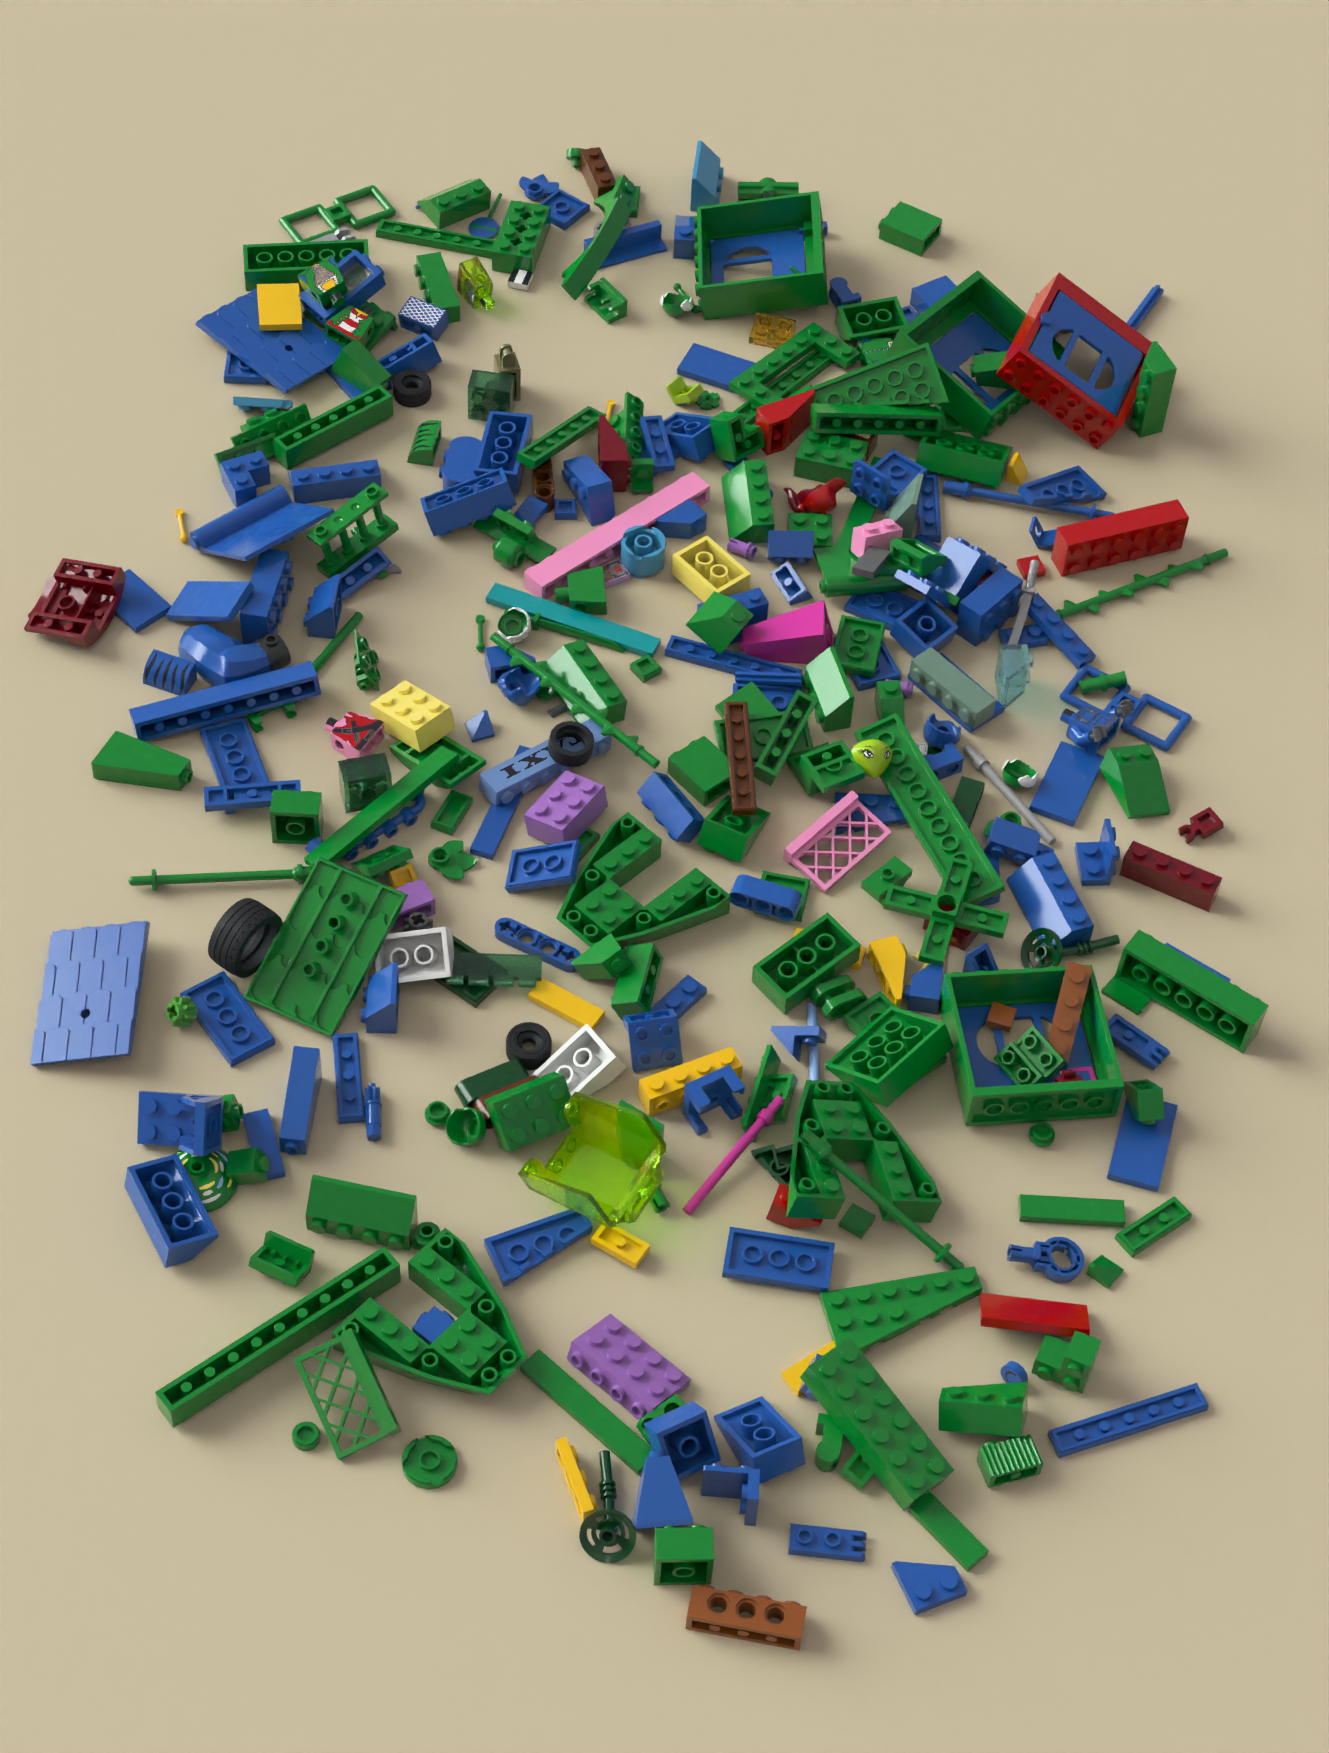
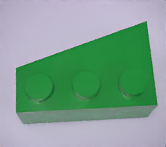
(984, 1409)

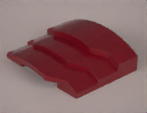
(78, 602)

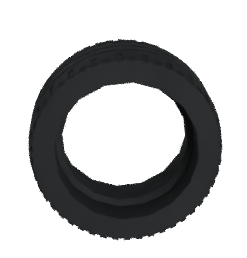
(243, 937)

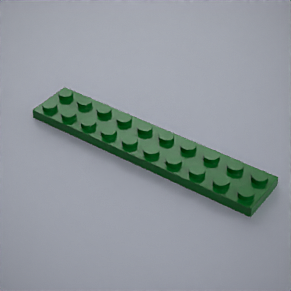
(930, 809)

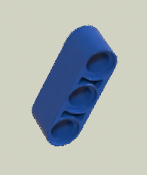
(766, 897)

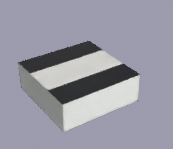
(520, 279)

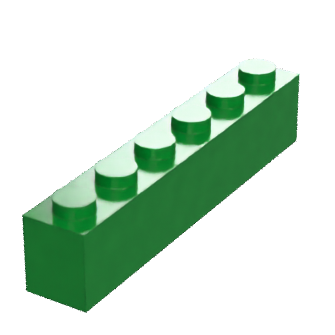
(875, 419)
(333, 426)

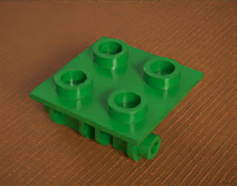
(365, 664)

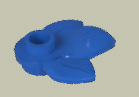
(537, 187)

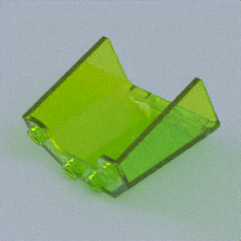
(604, 1163)

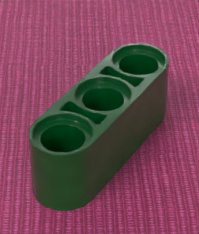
(968, 798)
(490, 1080)

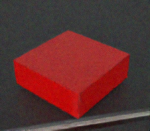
(1024, 564)

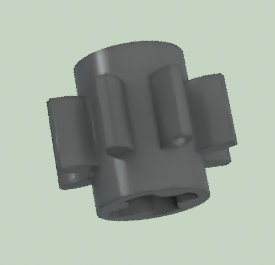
(417, 921)

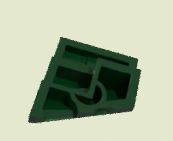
(775, 1161)

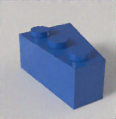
(590, 488)

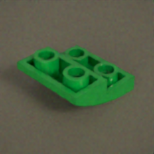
(1030, 1058)

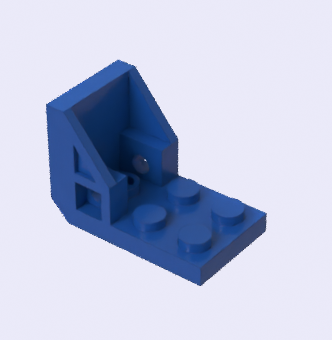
(181, 1120)

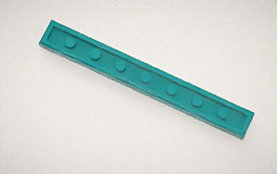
(628, 638)

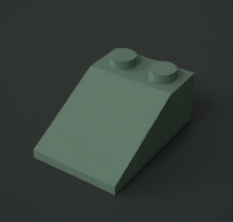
(906, 506)

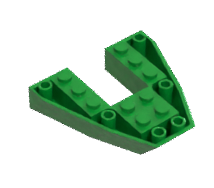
(601, 907)
(857, 1132)
(472, 1352)

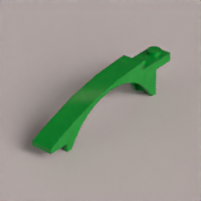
(616, 212)

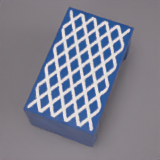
(423, 318)

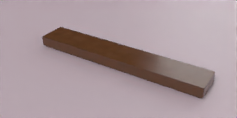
(739, 759)

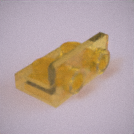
(771, 330)

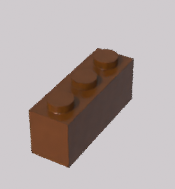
(596, 172)

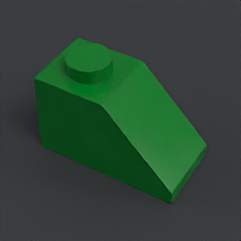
(889, 699)
(602, 960)
(1145, 1100)

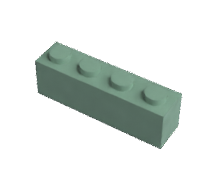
(952, 687)

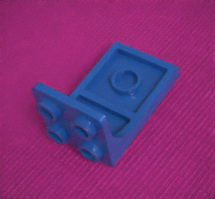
(885, 479)

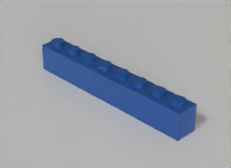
(225, 701)

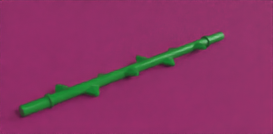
(1140, 582)
(579, 706)

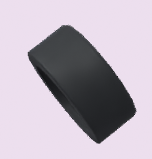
(566, 757)

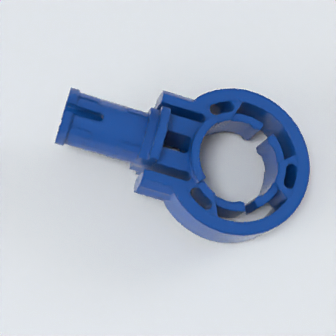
(1041, 1260)

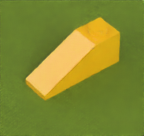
(888, 962)

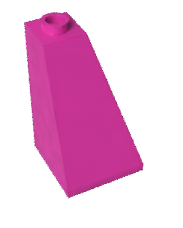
(790, 636)

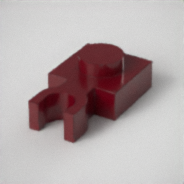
(1203, 823)

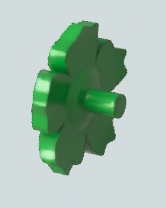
(708, 400)

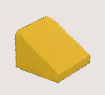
(1016, 470)

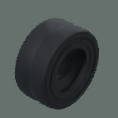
(412, 397)
(531, 1033)

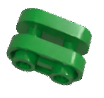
(837, 996)

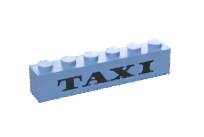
(535, 767)

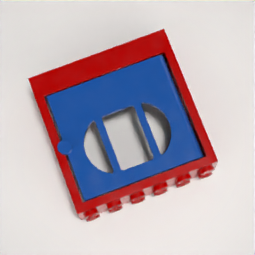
(1053, 387)

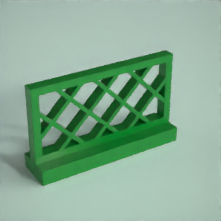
(371, 1390)

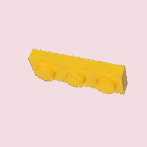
(575, 1478)

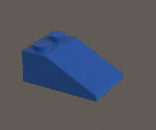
(690, 435)
(761, 1438)

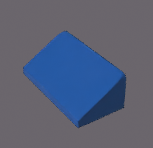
(791, 584)

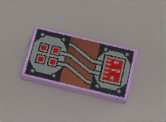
(615, 573)

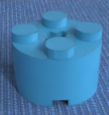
(643, 551)

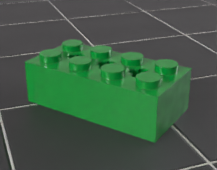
(521, 237)
(803, 961)

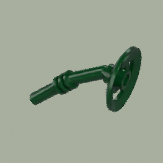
(1049, 953)
(612, 1518)

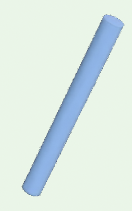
(813, 1051)

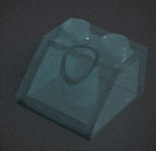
(1012, 672)

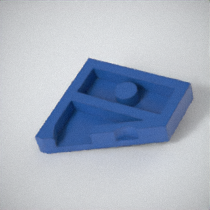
(928, 1584)

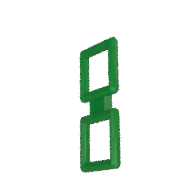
(339, 214)

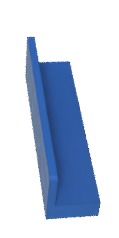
(634, 244)

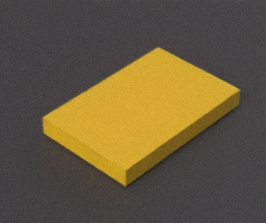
(279, 307)

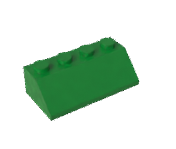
(1153, 392)
(748, 502)
(579, 668)
(361, 1212)

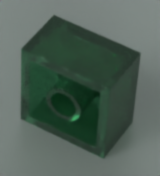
(490, 393)
(363, 780)

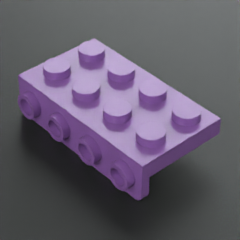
(626, 1367)

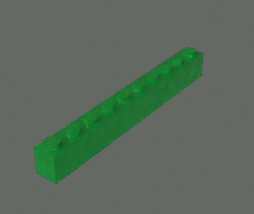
(277, 1337)

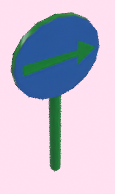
(485, 226)

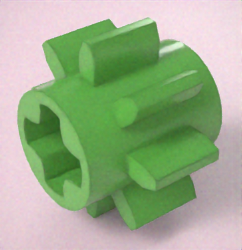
(181, 1011)

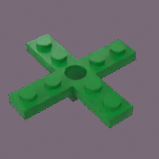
(943, 922)

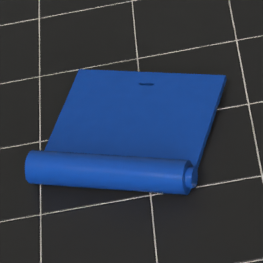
(256, 525)

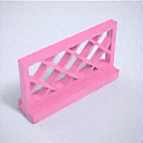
(821, 828)

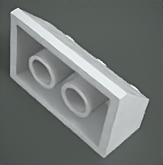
(419, 954)

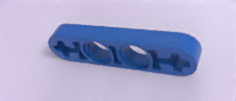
(535, 947)

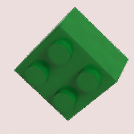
(296, 816)
(683, 1555)

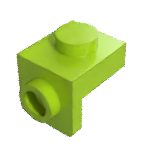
(682, 393)

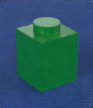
(247, 1166)

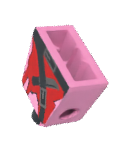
(355, 734)

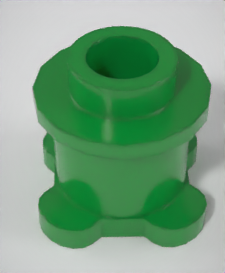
(424, 1234)

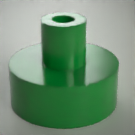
(574, 155)

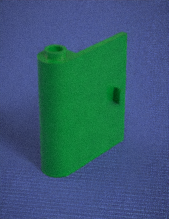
(838, 579)

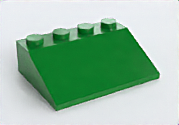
(964, 458)
(891, 1054)

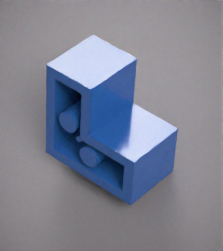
(244, 475)

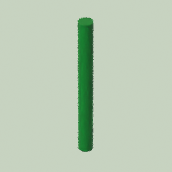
(337, 640)

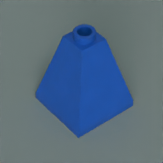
(660, 1495)

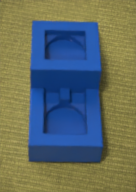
(531, 510)

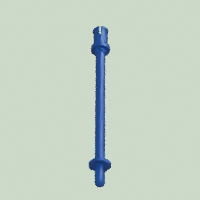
(966, 490)

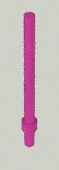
(763, 1118)

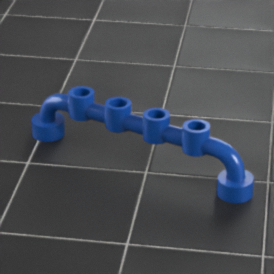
(388, 828)

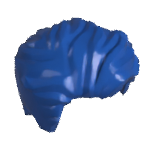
(518, 686)
(940, 733)

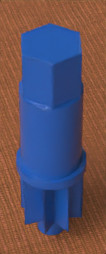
(373, 1112)

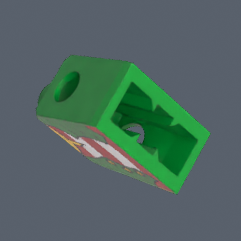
(351, 324)

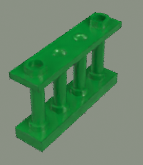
(363, 541)

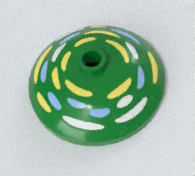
(211, 1180)

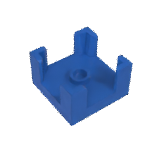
(709, 1093)

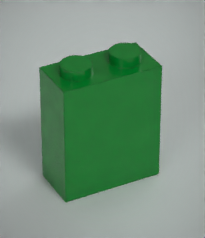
(910, 228)
(701, 770)

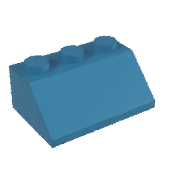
(706, 178)

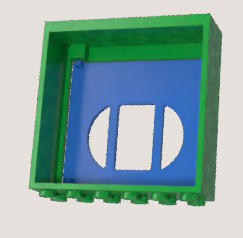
(770, 226)
(965, 324)
(986, 1090)

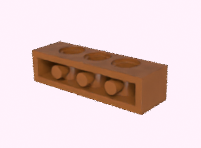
(754, 1629)

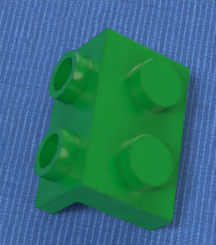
(283, 1259)

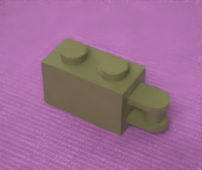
(507, 363)

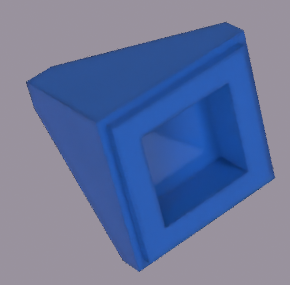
(480, 727)

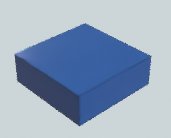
(565, 509)

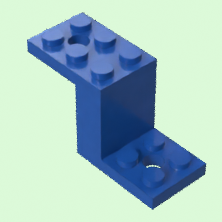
(958, 575)

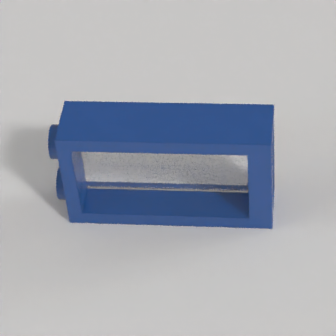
(361, 281)

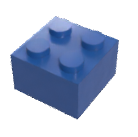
(923, 628)
(685, 1438)

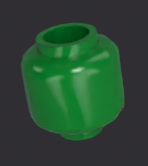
(509, 552)

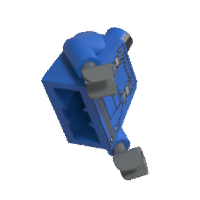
(1094, 727)

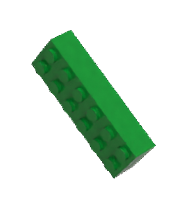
(284, 261)
(1191, 991)
(876, 1423)

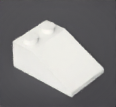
(584, 1062)

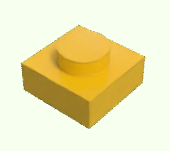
(402, 875)

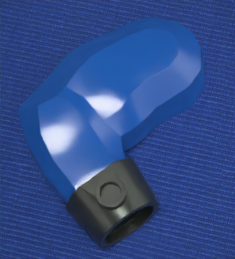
(225, 659)

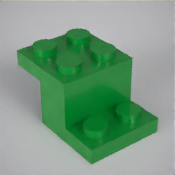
(825, 767)

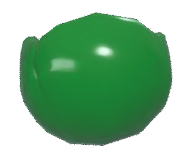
(465, 1126)

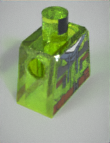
(475, 284)

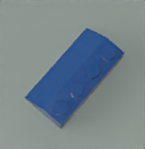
(502, 439)
(333, 481)
(468, 502)
(1050, 900)
(170, 1209)

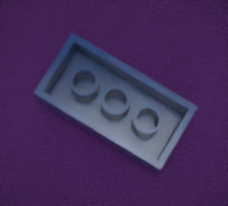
(270, 594)

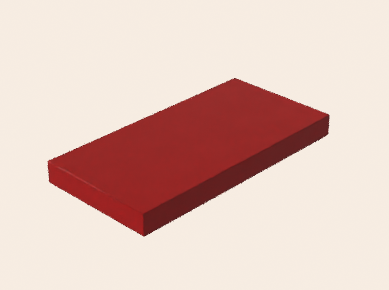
(1033, 1315)

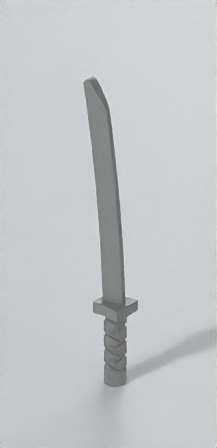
(1028, 593)

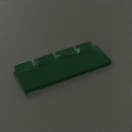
(500, 967)

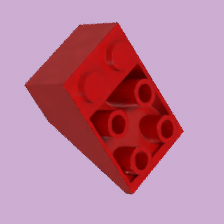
(784, 420)

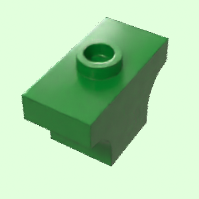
(892, 872)

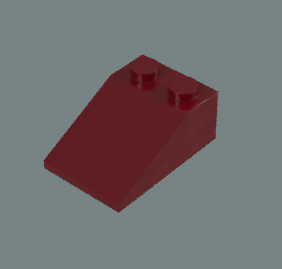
(613, 455)

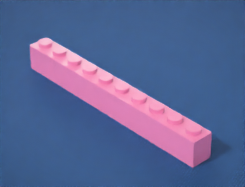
(605, 541)

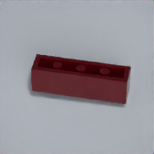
(1170, 876)

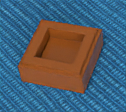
(1001, 1017)

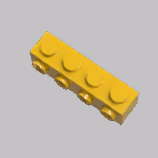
(666, 1088)

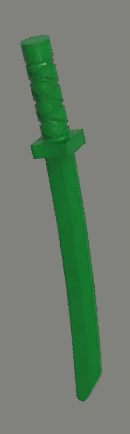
(537, 622)

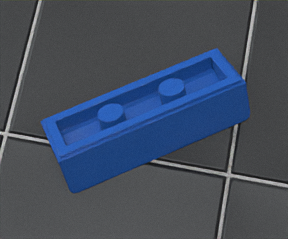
(363, 571)

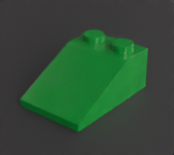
(1136, 780)
(731, 834)

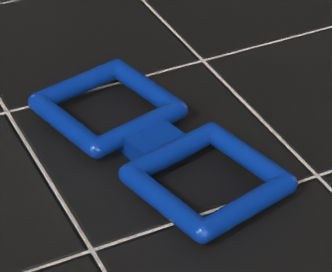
(1139, 705)

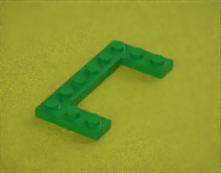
(751, 381)

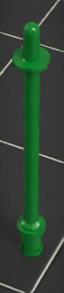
(299, 874)
(824, 1152)

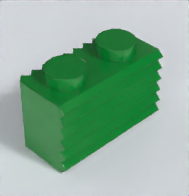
(1009, 1460)

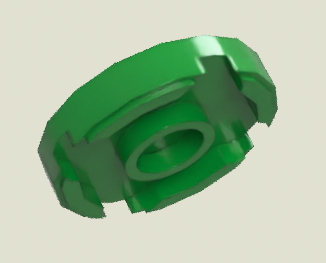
(429, 1462)

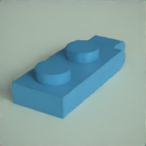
(265, 404)

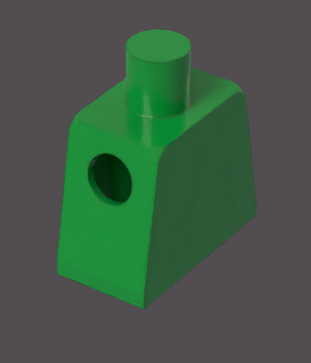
(585, 591)

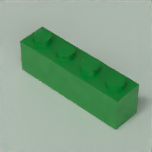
(437, 284)
(784, 737)

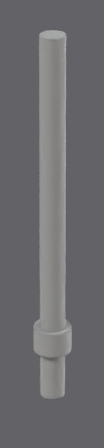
(982, 764)

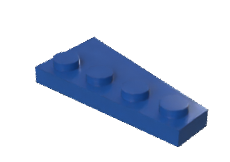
(534, 1243)

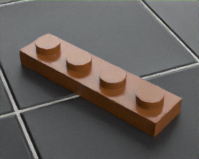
(1069, 1008)

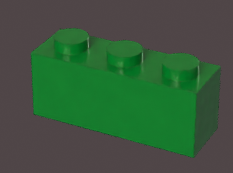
(638, 982)

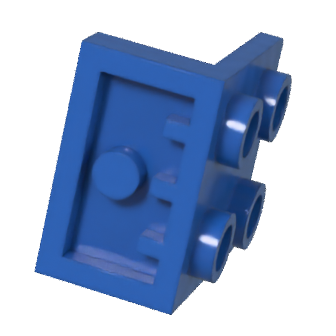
(1098, 859)
(654, 1039)
(734, 1483)

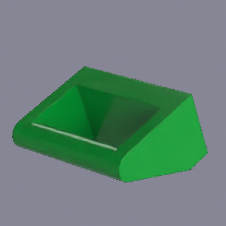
(915, 556)

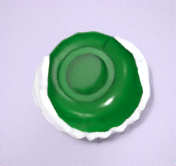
(676, 304)
(514, 625)
(1018, 774)

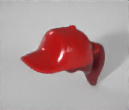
(815, 500)

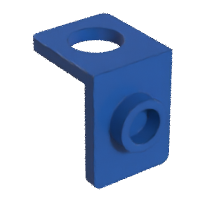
(1045, 538)

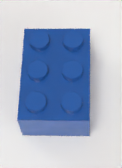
(989, 606)

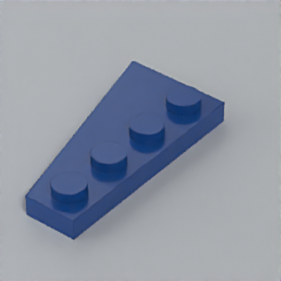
(1062, 487)
(878, 804)

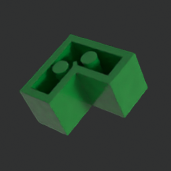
(734, 438)
(1067, 1362)

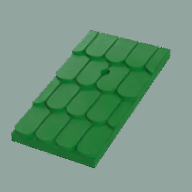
(320, 965)

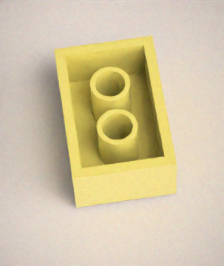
(709, 568)
(413, 716)

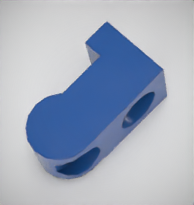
(841, 294)
(946, 762)

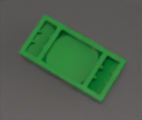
(465, 767)

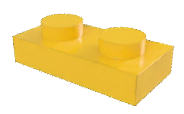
(621, 1245)

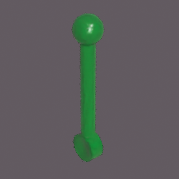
(677, 287)
(480, 619)

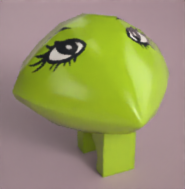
(872, 756)

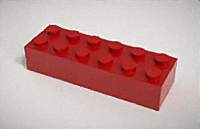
(1119, 537)

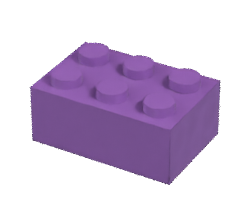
(566, 809)

